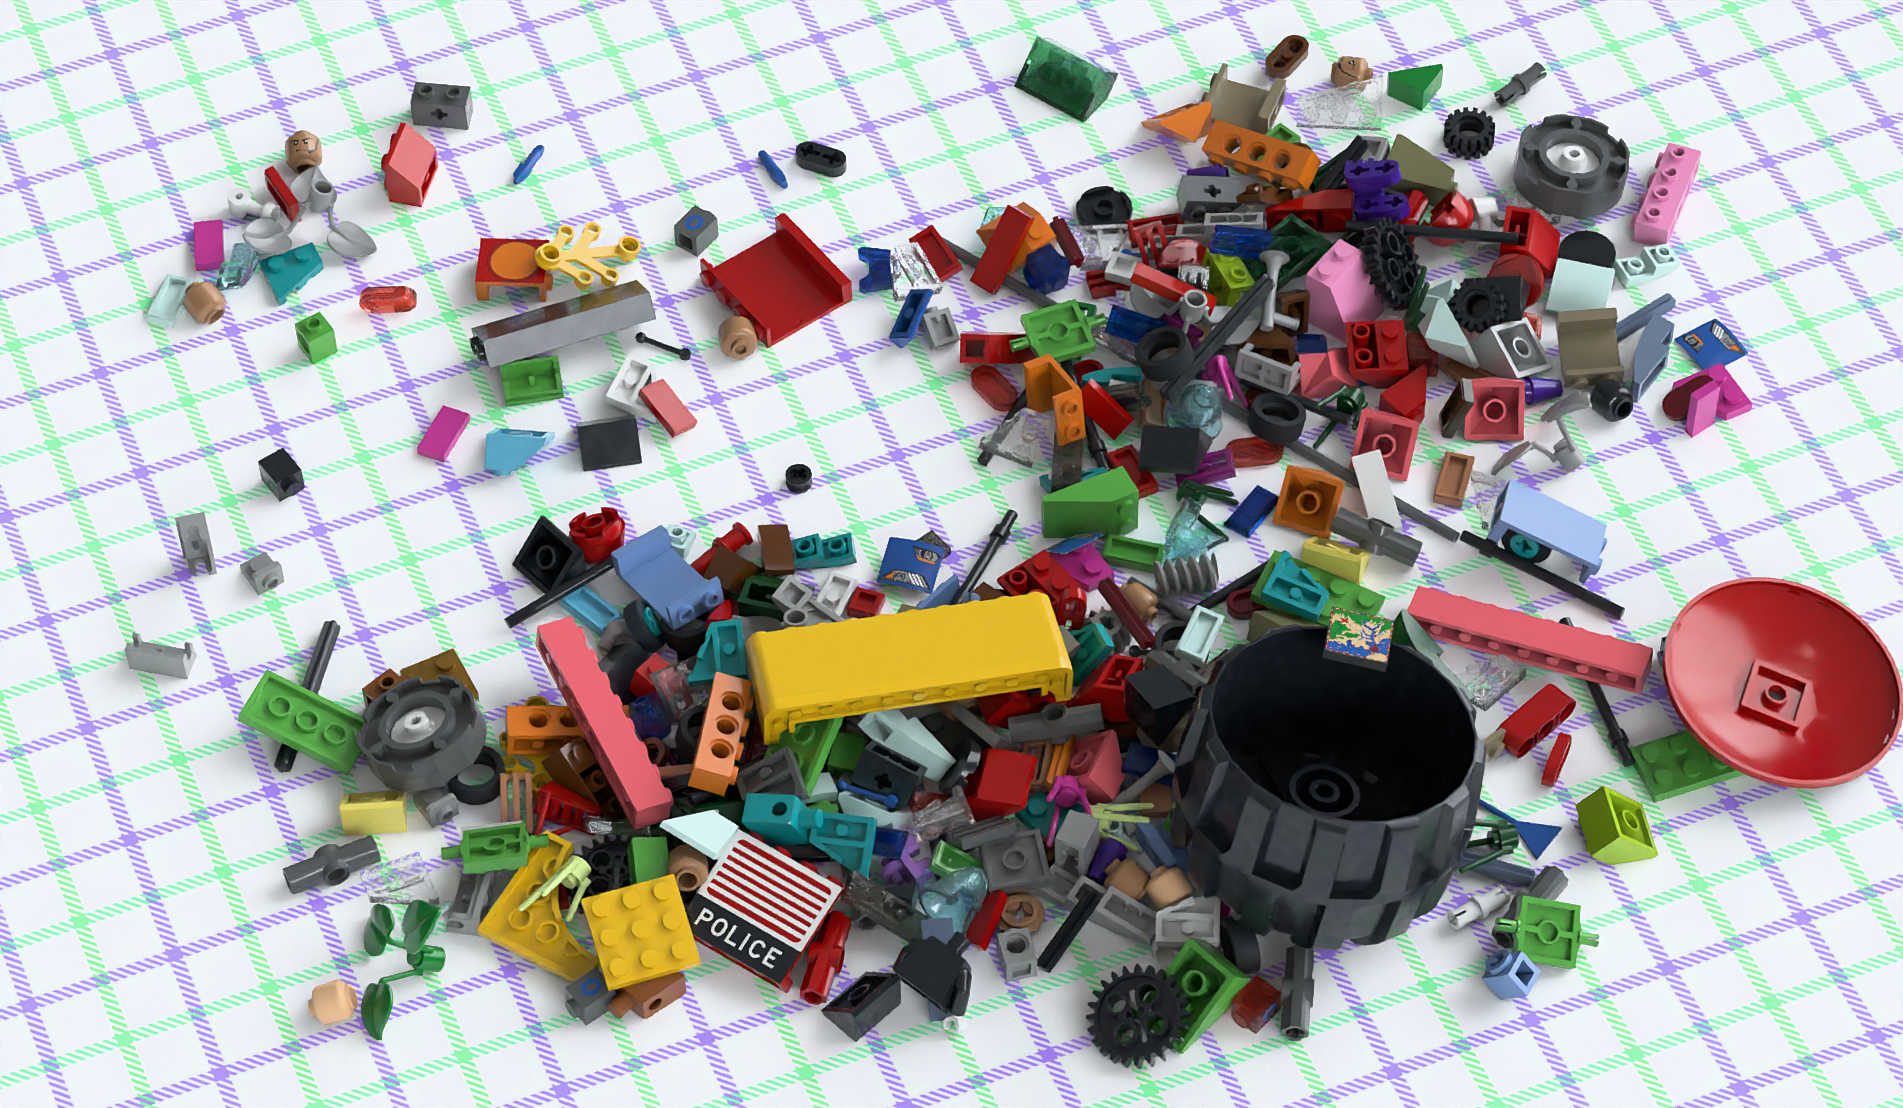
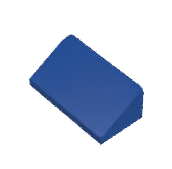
(910, 316)

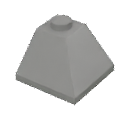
(1511, 350)

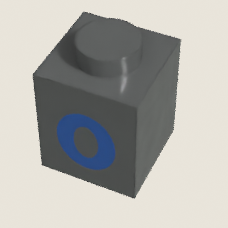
(696, 230)
(588, 997)

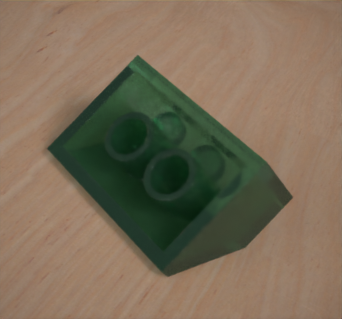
(1065, 78)
(1298, 242)

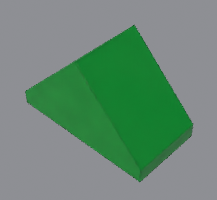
(1415, 85)

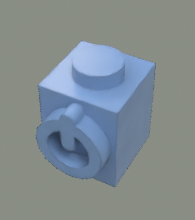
(1510, 974)

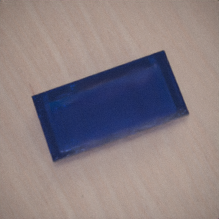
(1252, 511)
(889, 842)

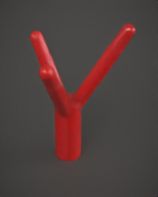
(541, 819)

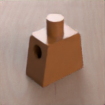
(648, 996)

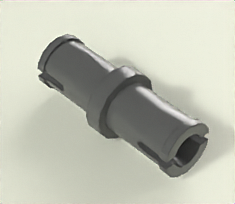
(1520, 84)

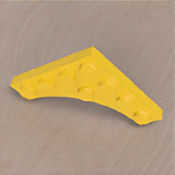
(539, 930)

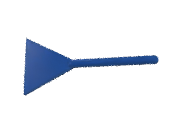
(1535, 835)

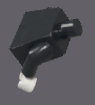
(938, 975)

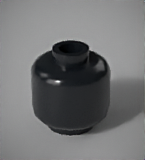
(1612, 400)

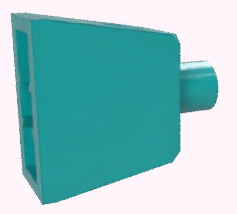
(780, 818)

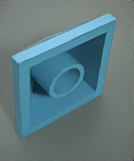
(511, 448)

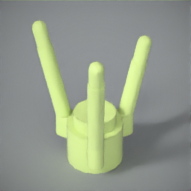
(1104, 814)
(570, 874)

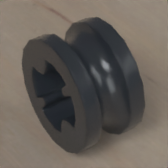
(798, 486)

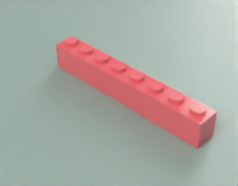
(1532, 640)
(604, 723)

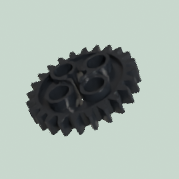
(1390, 262)
(604, 878)
(1111, 1025)

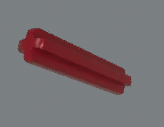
(1067, 242)
(1126, 613)

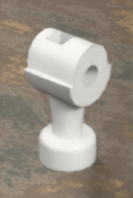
(241, 204)
(1484, 214)

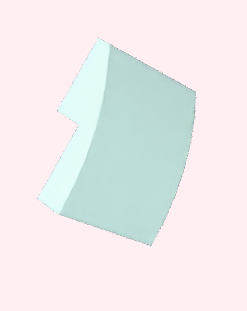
(1579, 287)

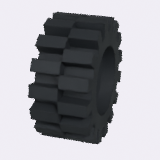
(1465, 144)
(1466, 293)

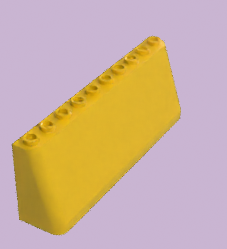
(906, 660)

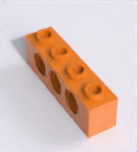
(1226, 137)
(541, 729)
(720, 734)

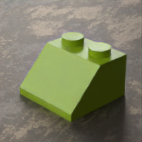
(1615, 827)

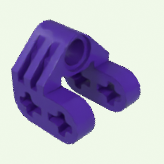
(1368, 185)

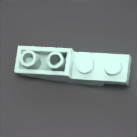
(908, 739)

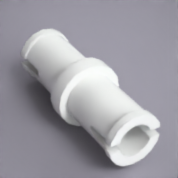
(1478, 907)

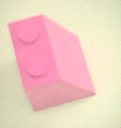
(1341, 291)

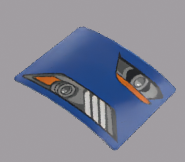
(1712, 344)
(1074, 542)
(910, 564)

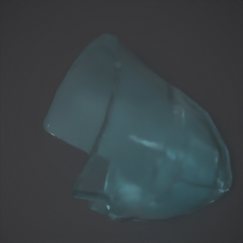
(1196, 408)
(1187, 534)
(956, 896)

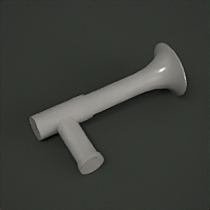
(1273, 261)
(1162, 767)

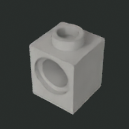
(1017, 965)

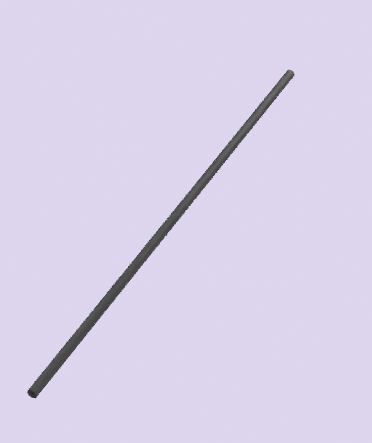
(1239, 413)

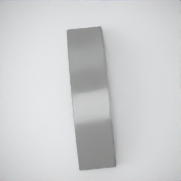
(794, 594)

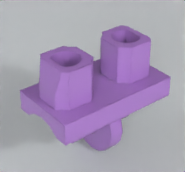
(905, 868)

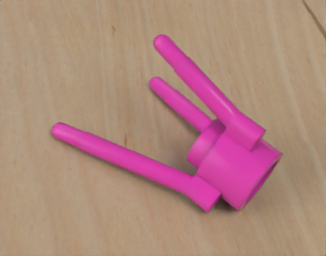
(1220, 373)
(1066, 793)

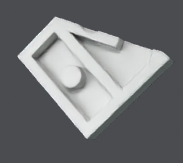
(624, 390)
(1191, 918)

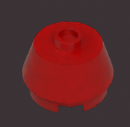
(598, 534)

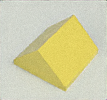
(1336, 558)
(374, 812)

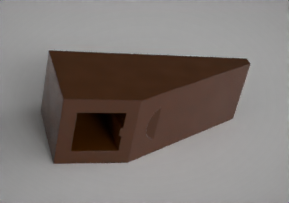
(580, 772)

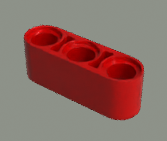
(1536, 719)

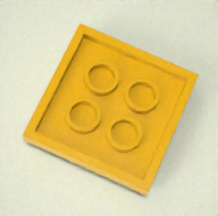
(640, 932)

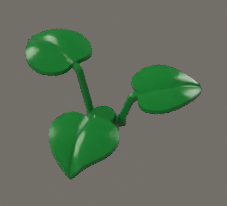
(416, 926)

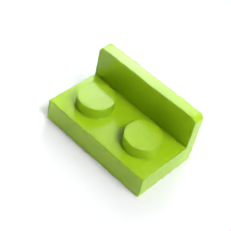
(1227, 277)

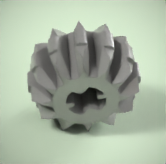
(1116, 630)

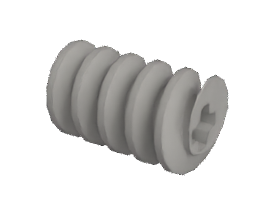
(1186, 574)

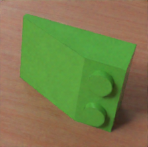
(1095, 505)
(1208, 984)

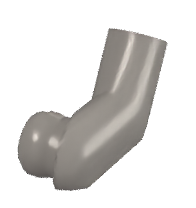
(614, 630)

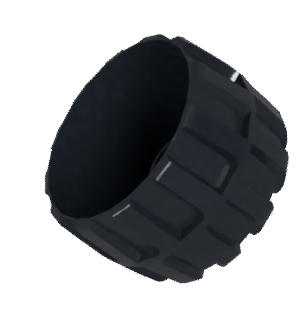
(1325, 789)

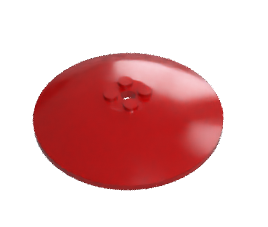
(1792, 640)

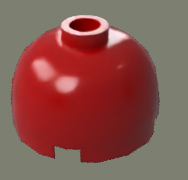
(1450, 212)

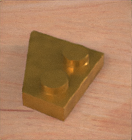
(444, 664)

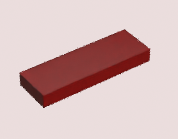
(1002, 249)
(1166, 285)

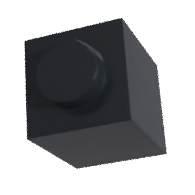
(281, 474)

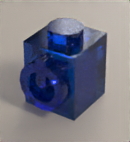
(1046, 270)
(650, 717)

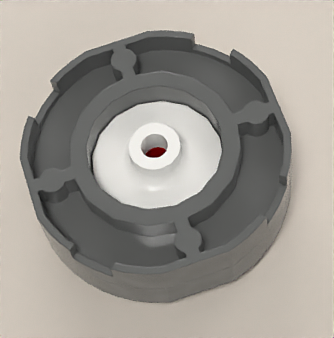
(1571, 166)
(422, 733)

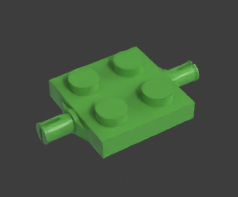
(1058, 331)
(495, 848)
(1547, 931)

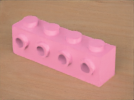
(1666, 195)

